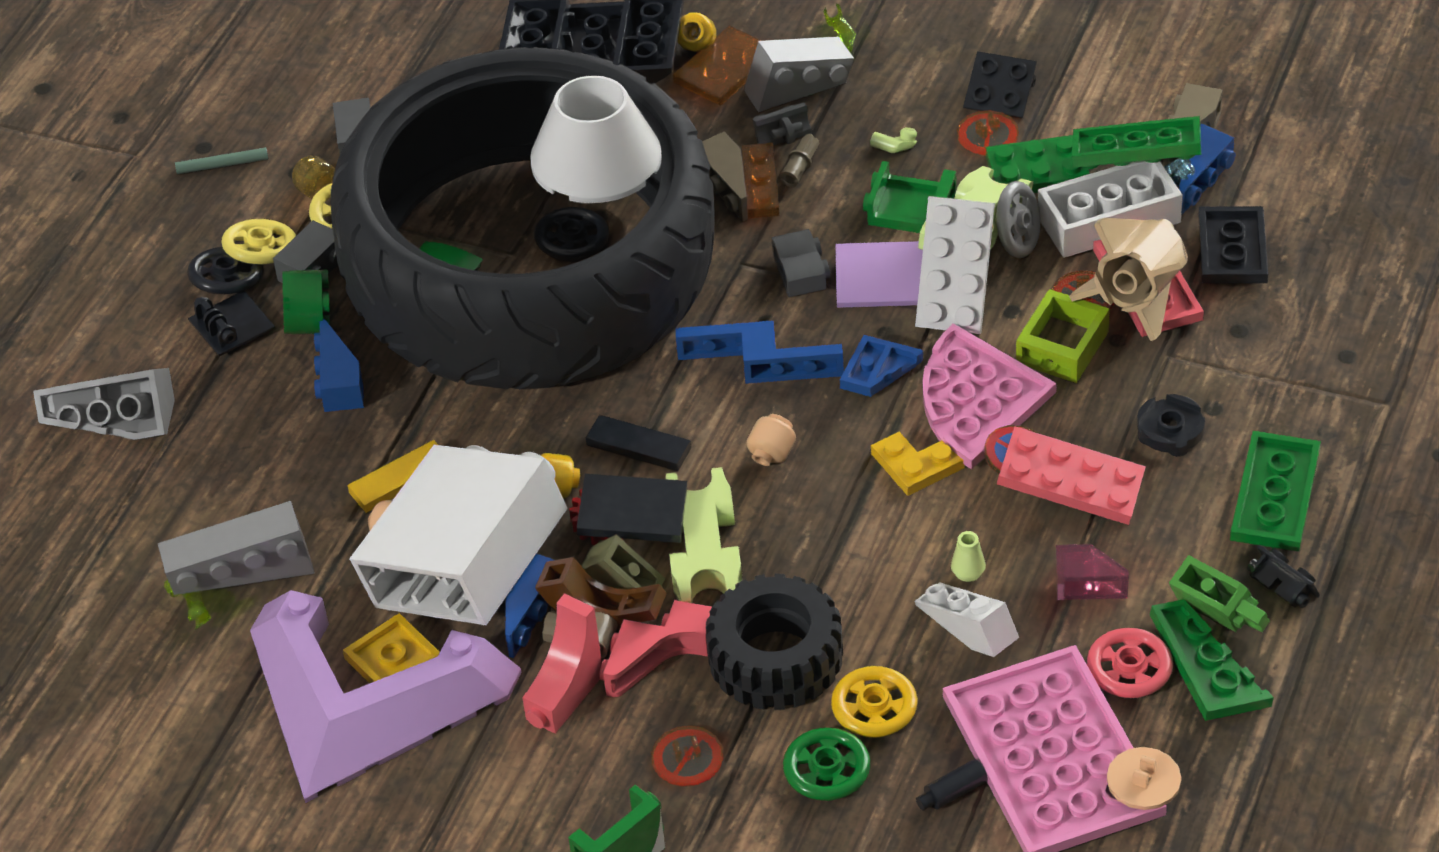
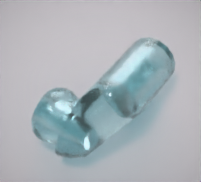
(1181, 169)

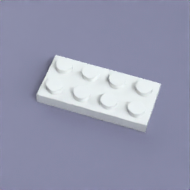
(955, 264)

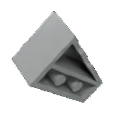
(795, 69)

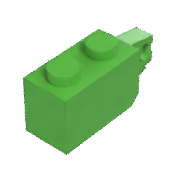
(1217, 596)

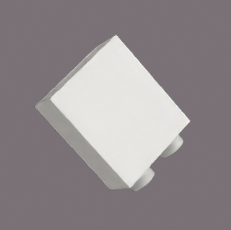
(460, 533)

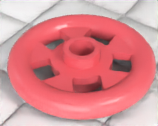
(1130, 662)

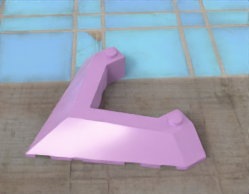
(342, 734)

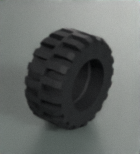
(777, 676)

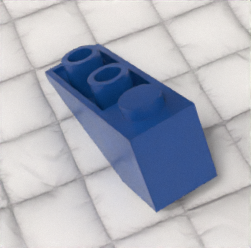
(1215, 158)
(339, 372)
(524, 606)

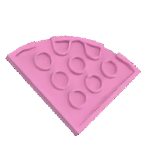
(976, 390)

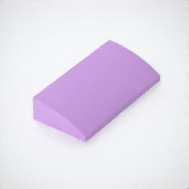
(878, 274)

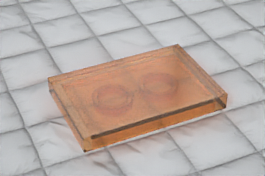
(721, 67)

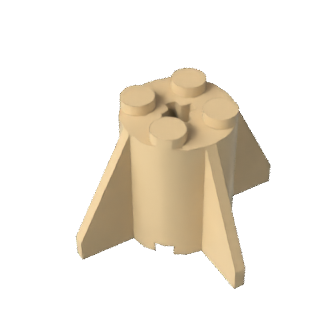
(1137, 268)

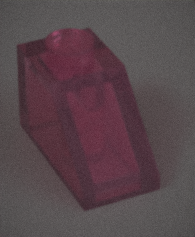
(1088, 574)

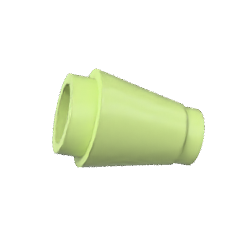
(968, 558)

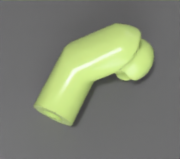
(895, 144)

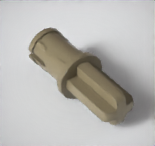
(799, 160)

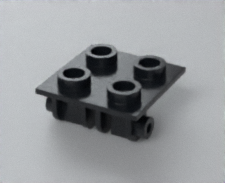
(1000, 84)
(229, 322)

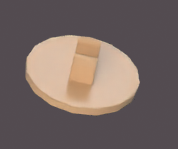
(1143, 778)

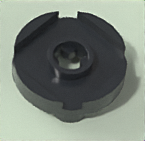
(1166, 438)

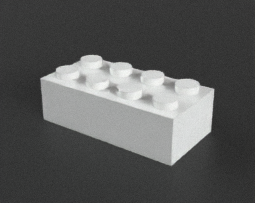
(1120, 192)

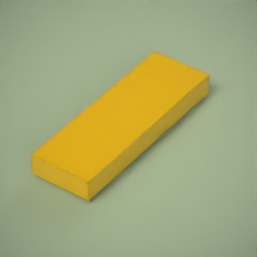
(388, 480)

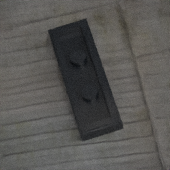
(638, 442)

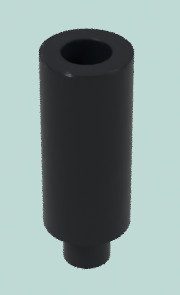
(952, 785)

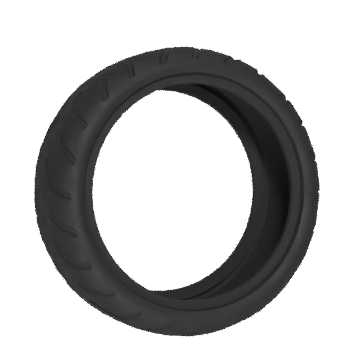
(527, 325)

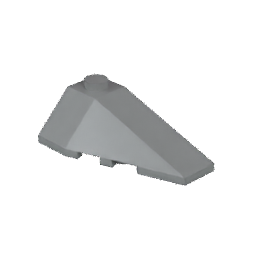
(120, 405)

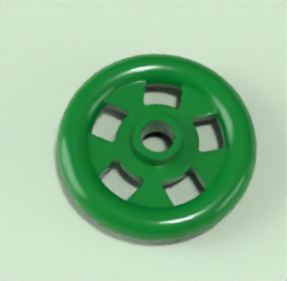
(826, 755)

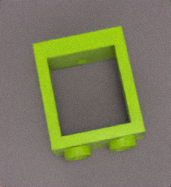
(1067, 362)

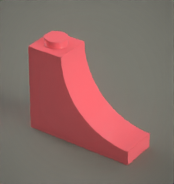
(569, 668)

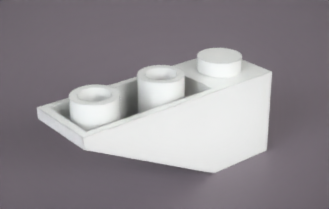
(972, 618)

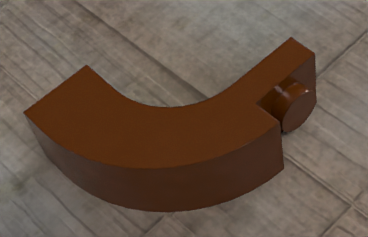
(569, 578)

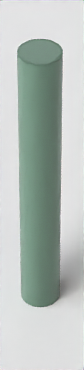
(221, 160)

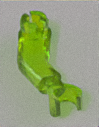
(842, 27)
(195, 606)

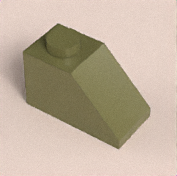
(619, 566)

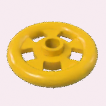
(879, 693)

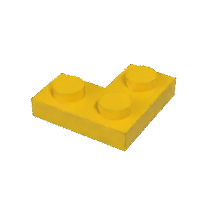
(915, 469)

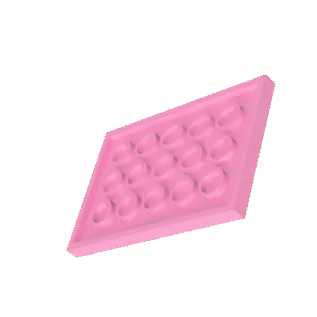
(1047, 749)

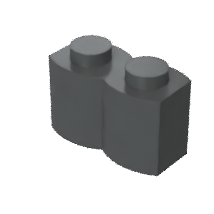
(800, 262)

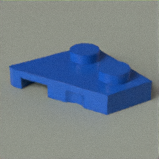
(877, 365)

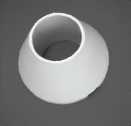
(594, 143)

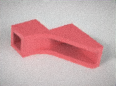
(644, 646)

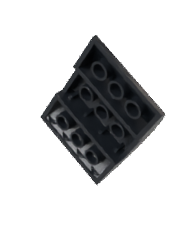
(626, 32)

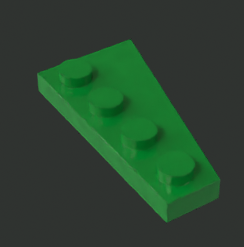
(1206, 665)

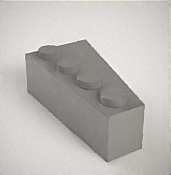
(238, 552)

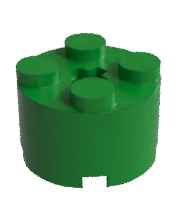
(304, 300)

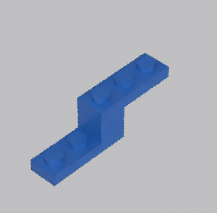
(759, 352)

